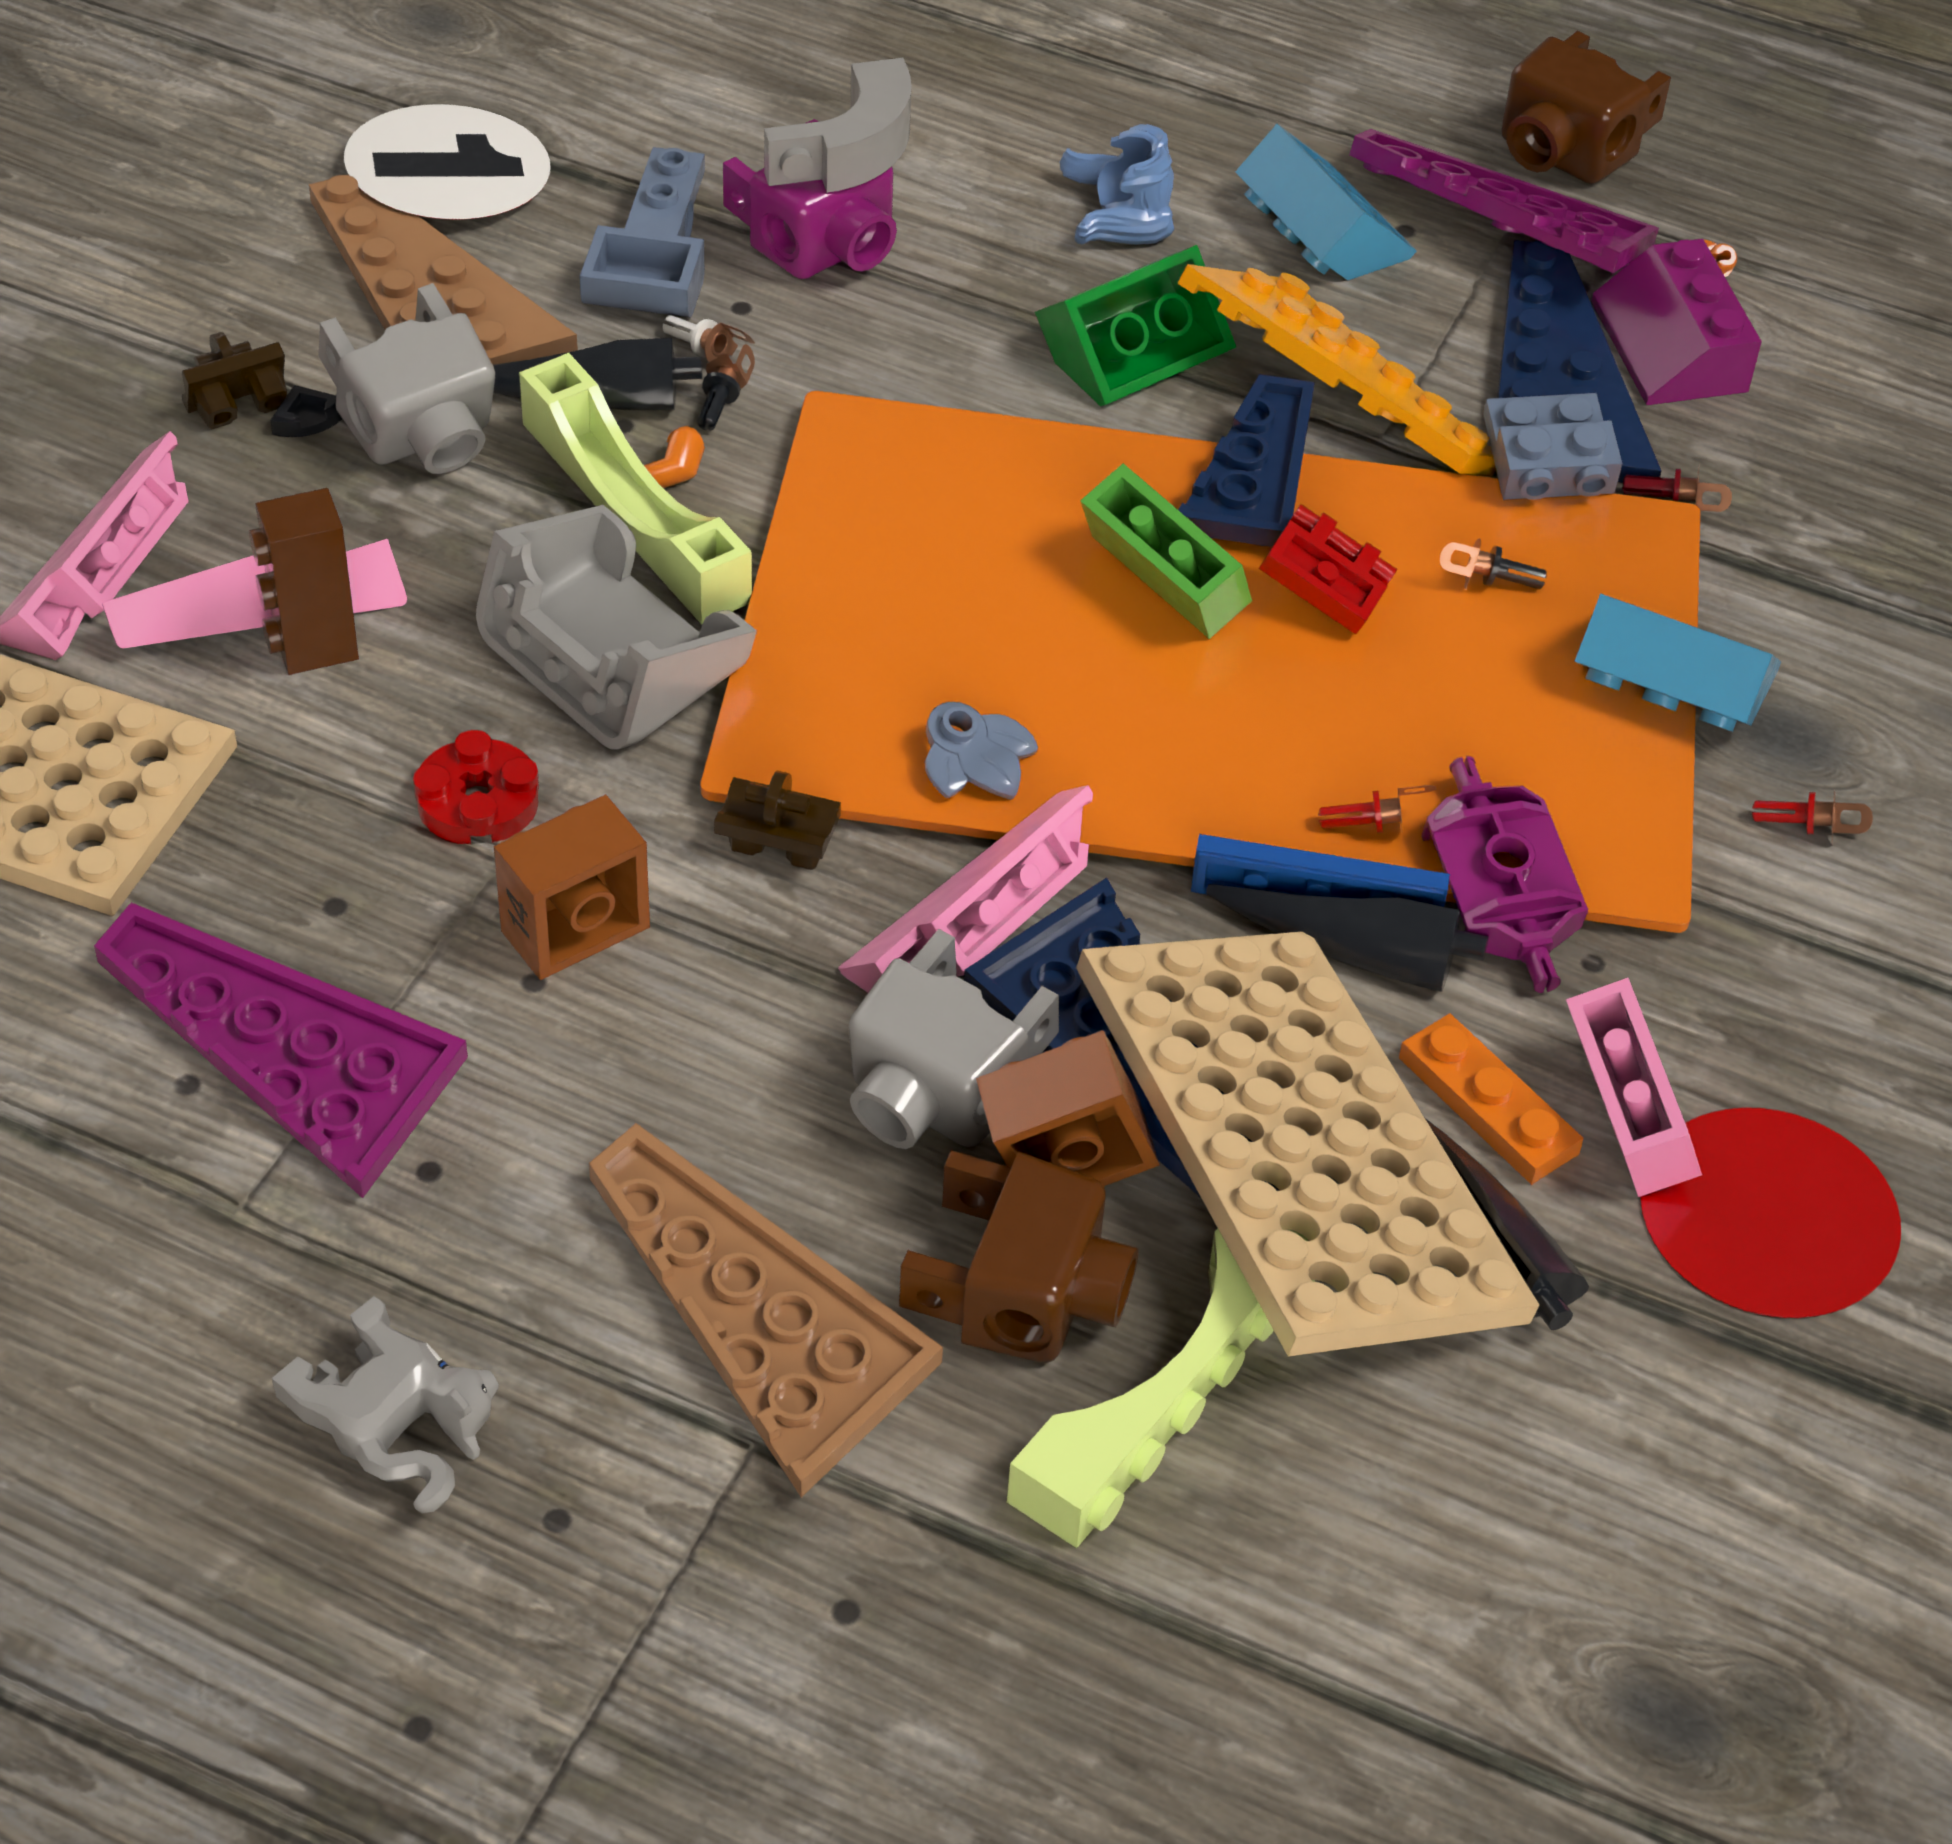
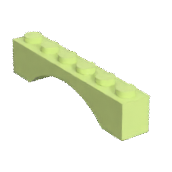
(688, 551)
(1088, 1457)

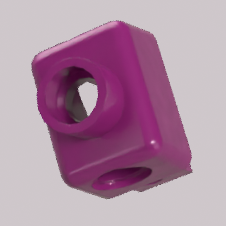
(818, 225)

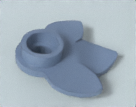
(980, 754)

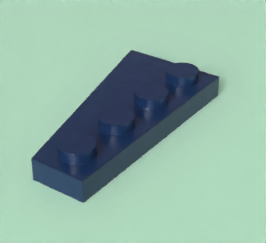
(1256, 467)

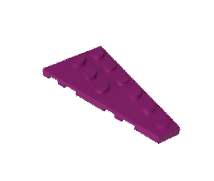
(1512, 204)
(311, 1055)

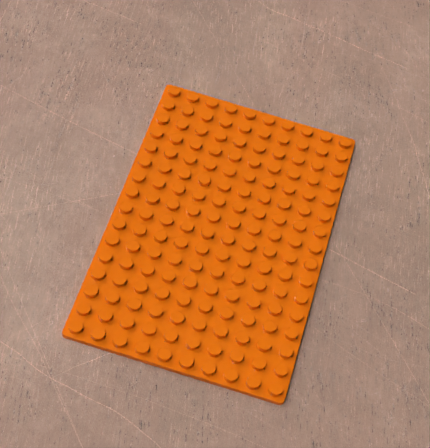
(956, 565)

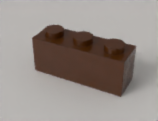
(304, 581)

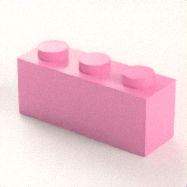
(1634, 1087)

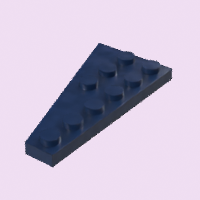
(1560, 349)
(1049, 958)

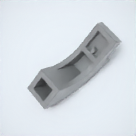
(850, 146)

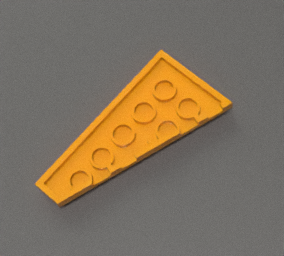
(1324, 346)

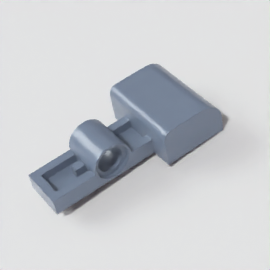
(654, 259)

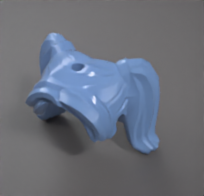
(1130, 187)

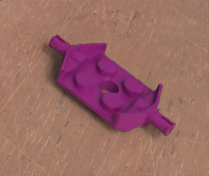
(1519, 908)

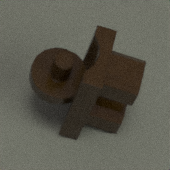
(231, 374)
(777, 818)

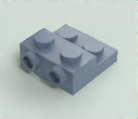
(1552, 446)

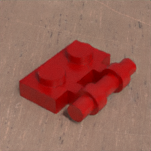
(1328, 568)

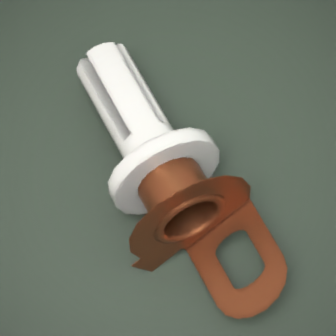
(706, 337)

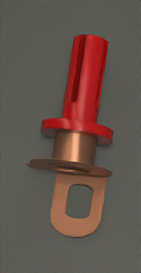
(1378, 811)
(1814, 814)

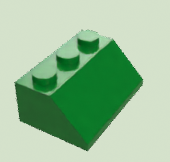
(1135, 329)

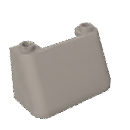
(592, 635)

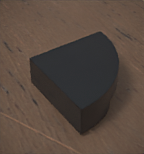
(305, 413)

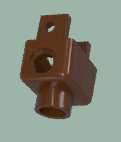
(1578, 110)
(1034, 1262)

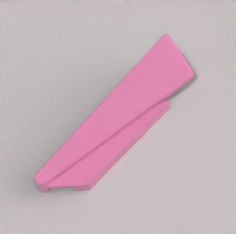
(97, 555)
(229, 601)
(989, 894)

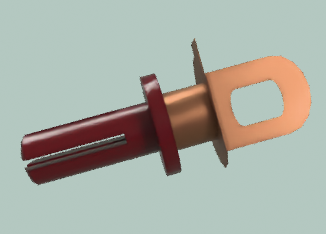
(1678, 489)

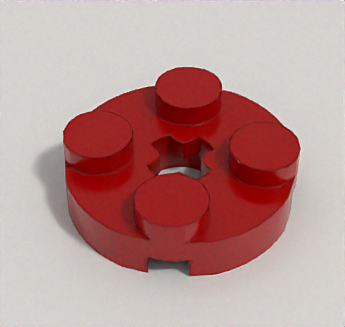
(472, 762)

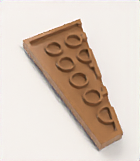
(401, 252)
(784, 1328)

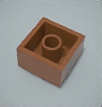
(572, 886)
(1070, 1111)

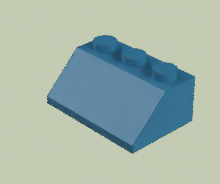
(1320, 208)
(1676, 663)

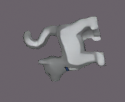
(386, 1394)

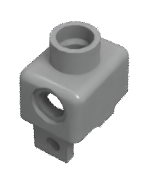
(414, 388)
(927, 1040)

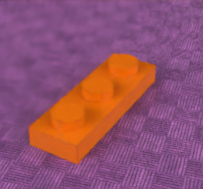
(1491, 1098)

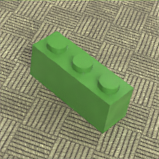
(1166, 550)

